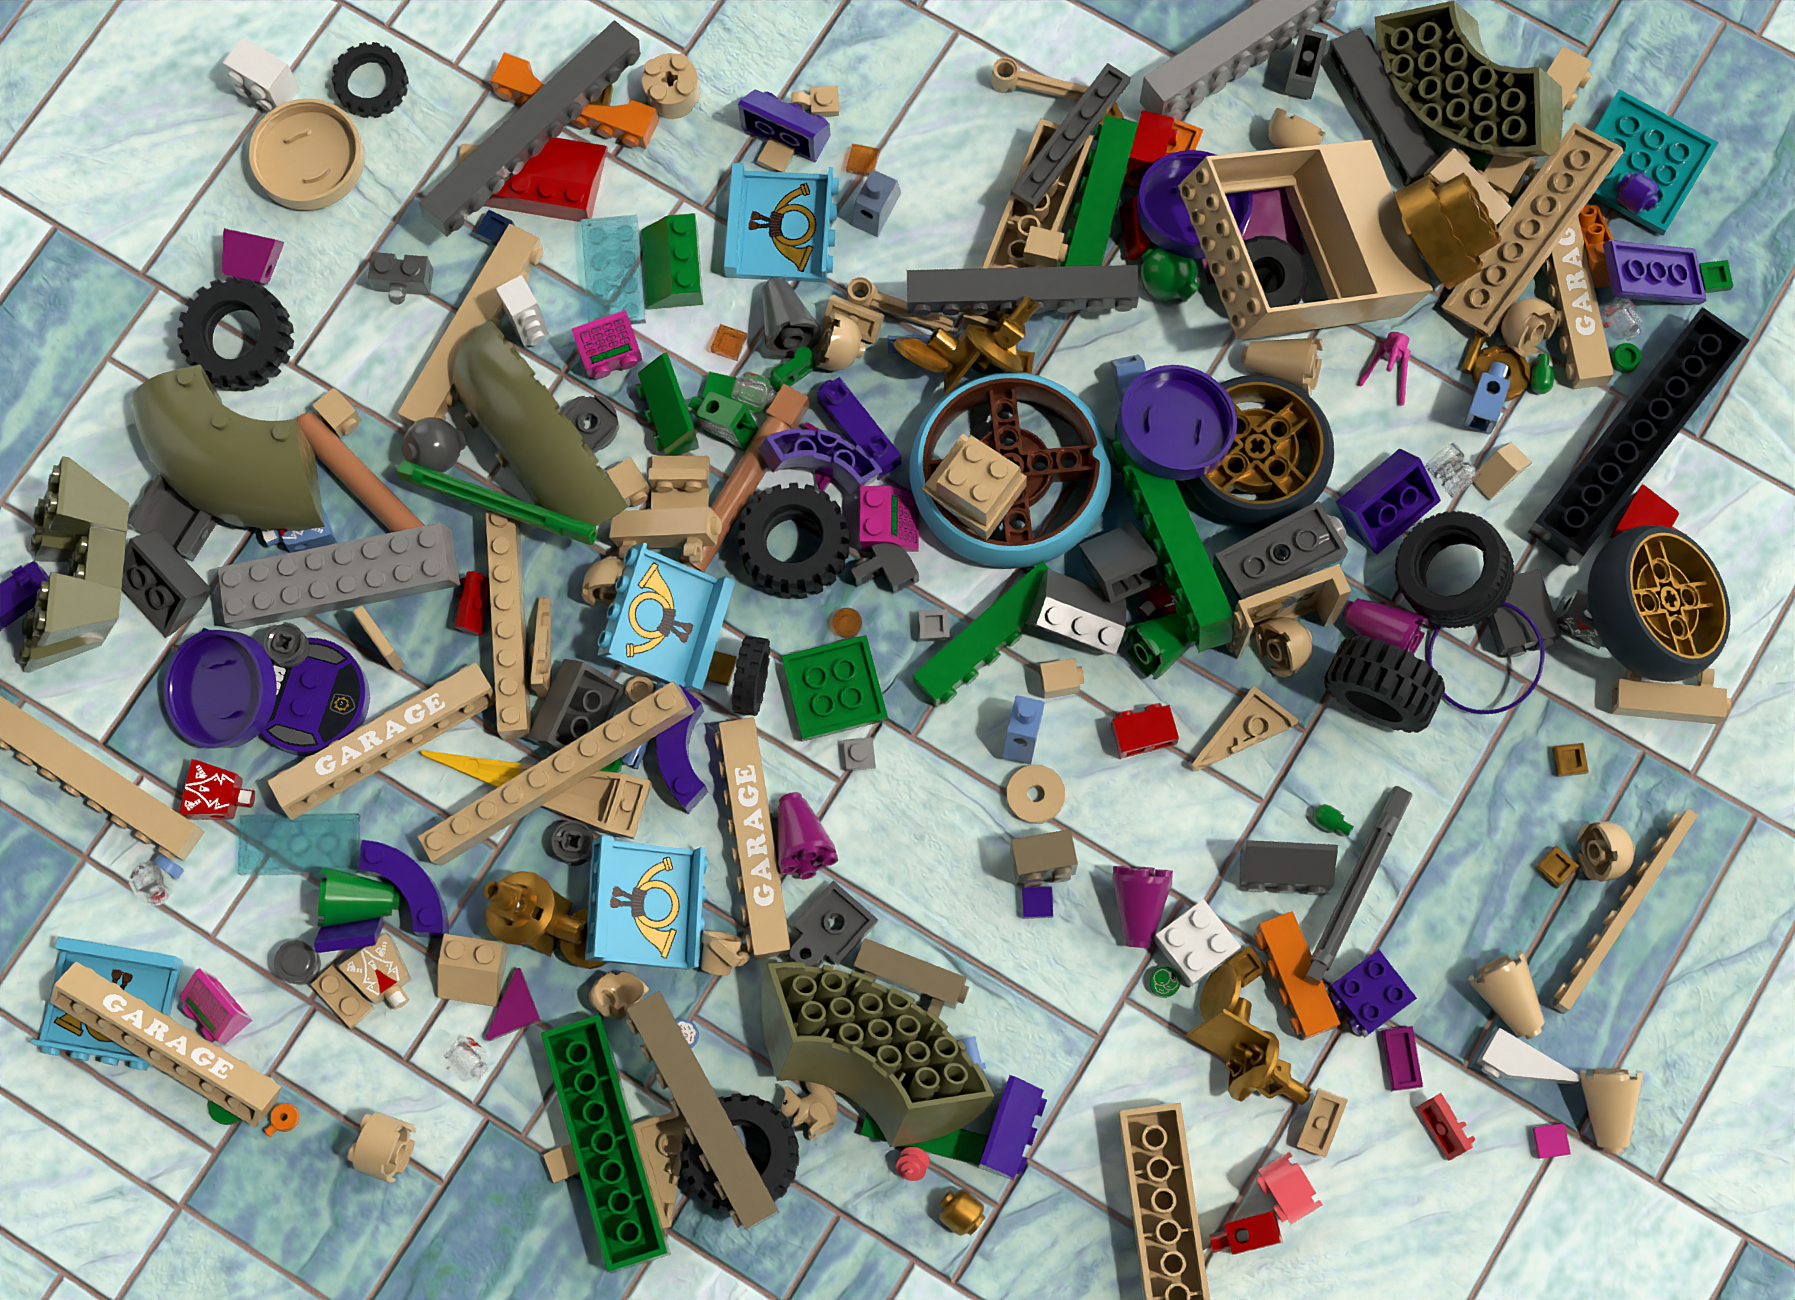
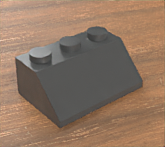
(162, 582)
(1078, 613)
(575, 705)
(1287, 866)

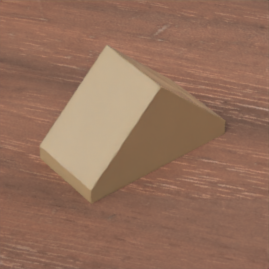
(1501, 470)

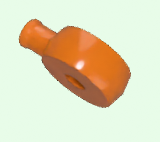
(277, 1121)

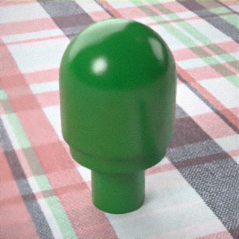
(1542, 375)
(1331, 820)

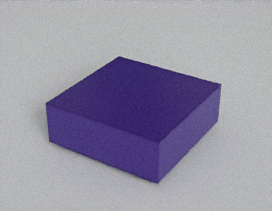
(1037, 902)

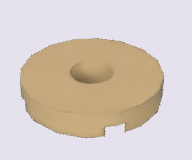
(1040, 777)

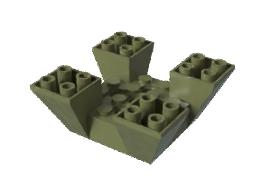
(86, 527)

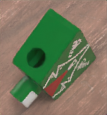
(724, 419)

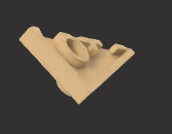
(541, 650)
(1249, 724)
(660, 1149)

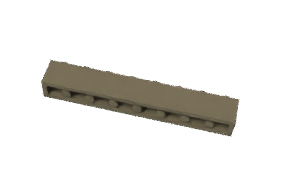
(703, 1112)

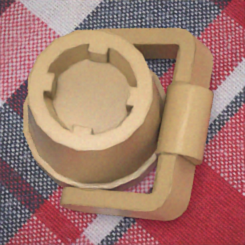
(720, 952)

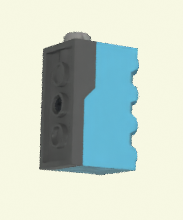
(1281, 553)

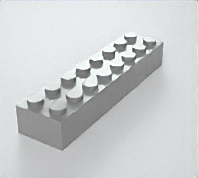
(1229, 53)
(338, 576)

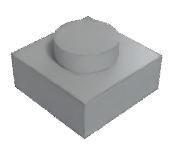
(934, 625)
(859, 754)

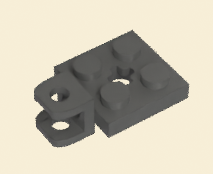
(819, 939)

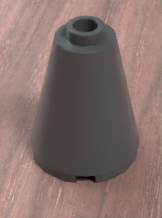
(786, 320)

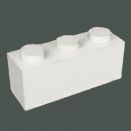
(523, 311)

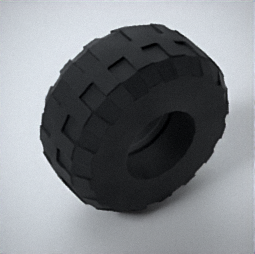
(1284, 263)

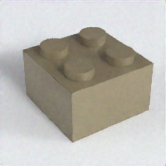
(1043, 858)

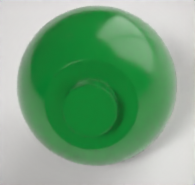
(1168, 275)

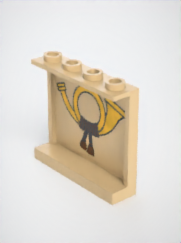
(1320, 592)

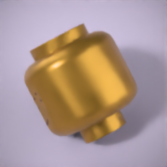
(961, 1212)

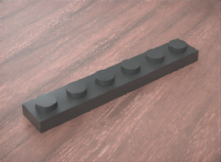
(1070, 136)

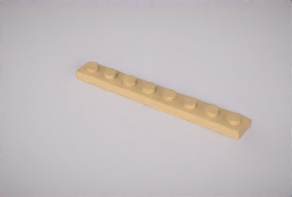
(1617, 920)

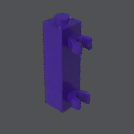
(857, 424)
(20, 592)

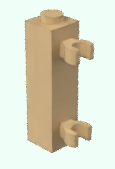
(667, 529)
(1671, 701)

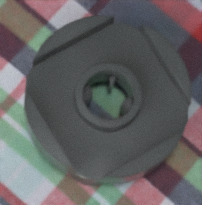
(606, 423)

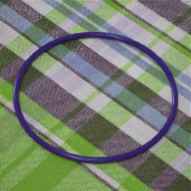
(1525, 695)

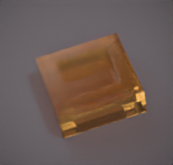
(862, 160)
(728, 342)

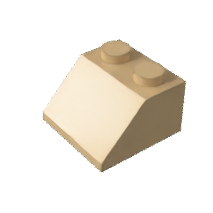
(471, 970)

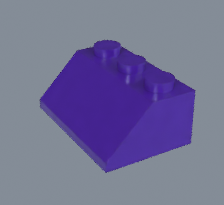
(787, 123)
(1389, 500)
(1013, 1128)

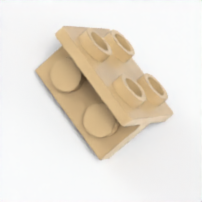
(679, 481)

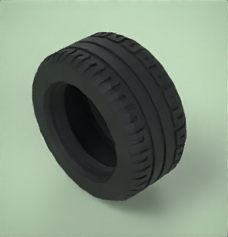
(1434, 536)

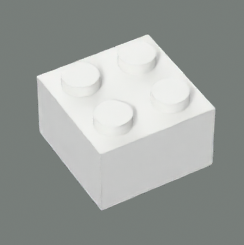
(260, 75)
(1196, 943)

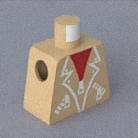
(379, 972)

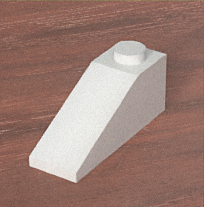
(1513, 1059)

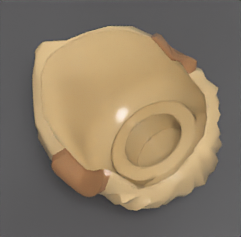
(616, 993)

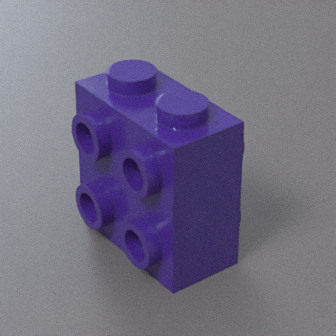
(1370, 994)

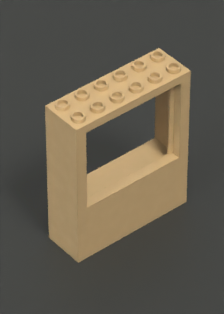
(1345, 220)

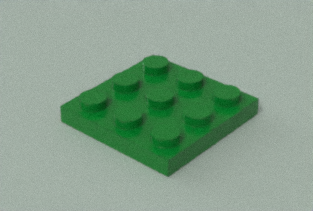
(834, 688)

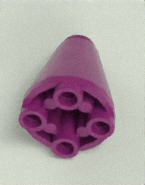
(802, 839)
(1140, 901)

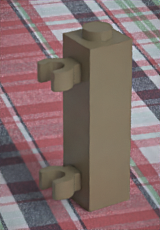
(912, 975)

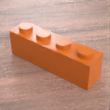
(1289, 963)

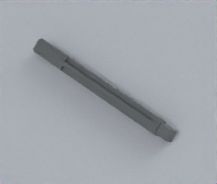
(1358, 884)

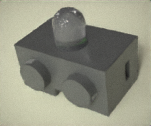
(400, 276)

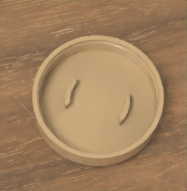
(306, 154)

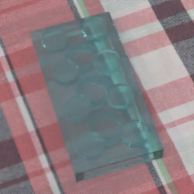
(613, 267)
(298, 846)

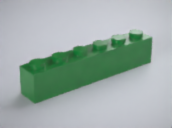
(1100, 192)
(980, 641)

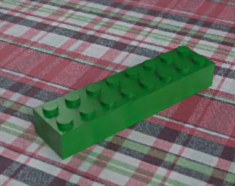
(1179, 552)
(605, 1144)

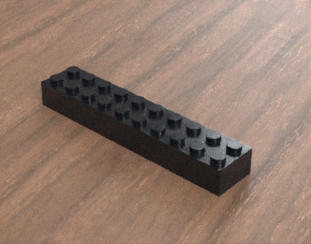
(1638, 436)

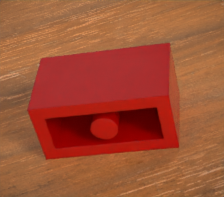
(1151, 141)
(1144, 730)

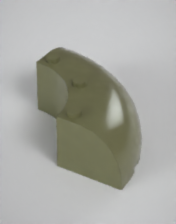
(1459, 92)
(530, 431)
(226, 461)
(871, 1049)

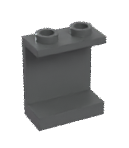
(173, 518)

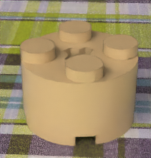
(671, 85)
(382, 1146)

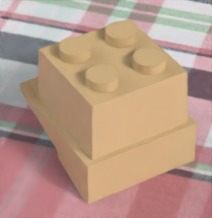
(976, 485)

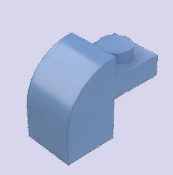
(1126, 371)

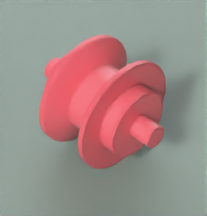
(912, 1163)

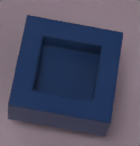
(492, 227)

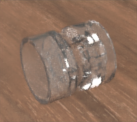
(1448, 460)

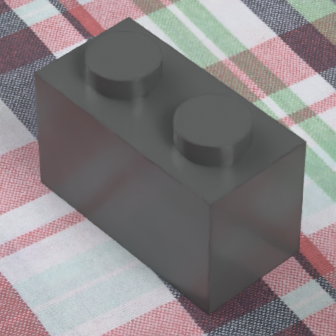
(1306, 63)

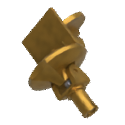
(957, 355)
(538, 917)
(1248, 1050)

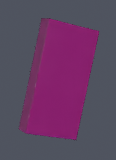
(1402, 1058)

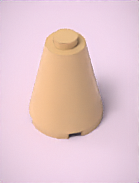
(1286, 359)
(1511, 994)
(1612, 1105)

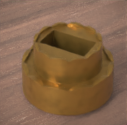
(1448, 226)

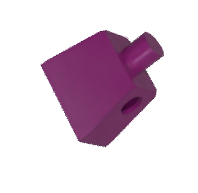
(249, 256)

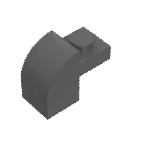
(891, 563)

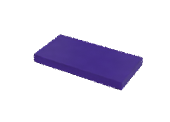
(1654, 272)

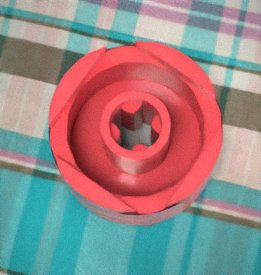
(1289, 1189)

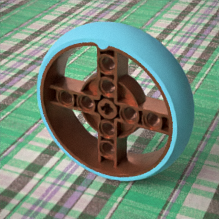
(1091, 462)

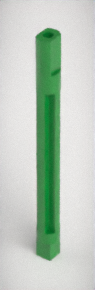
(497, 502)

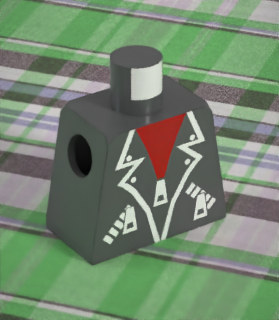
(1576, 619)

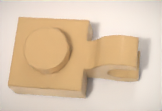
(820, 101)

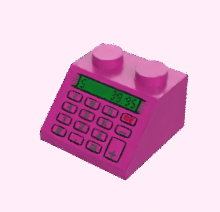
(607, 345)
(888, 517)
(214, 1007)

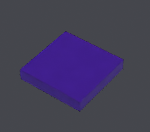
(348, 935)

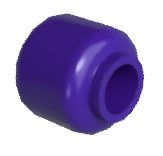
(1637, 192)

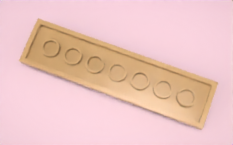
(1534, 228)

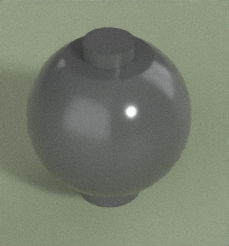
(433, 444)

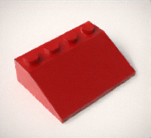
(556, 182)

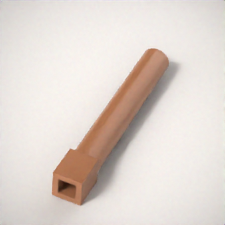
(783, 414)
(357, 475)

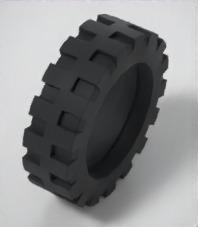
(370, 54)
(750, 675)

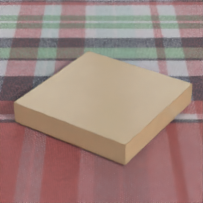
(378, 638)

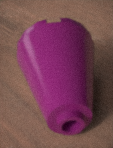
(1385, 623)

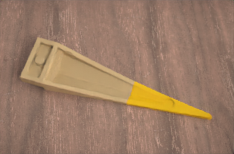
(602, 800)

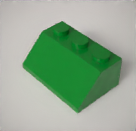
(672, 262)
(666, 407)

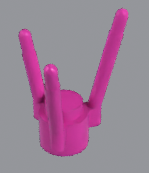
(1394, 350)

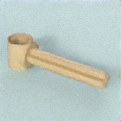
(1032, 81)
(893, 305)

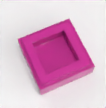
(1551, 1141)

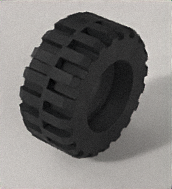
(215, 304)
(788, 505)
(1384, 684)
(781, 1143)

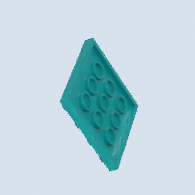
(1657, 147)

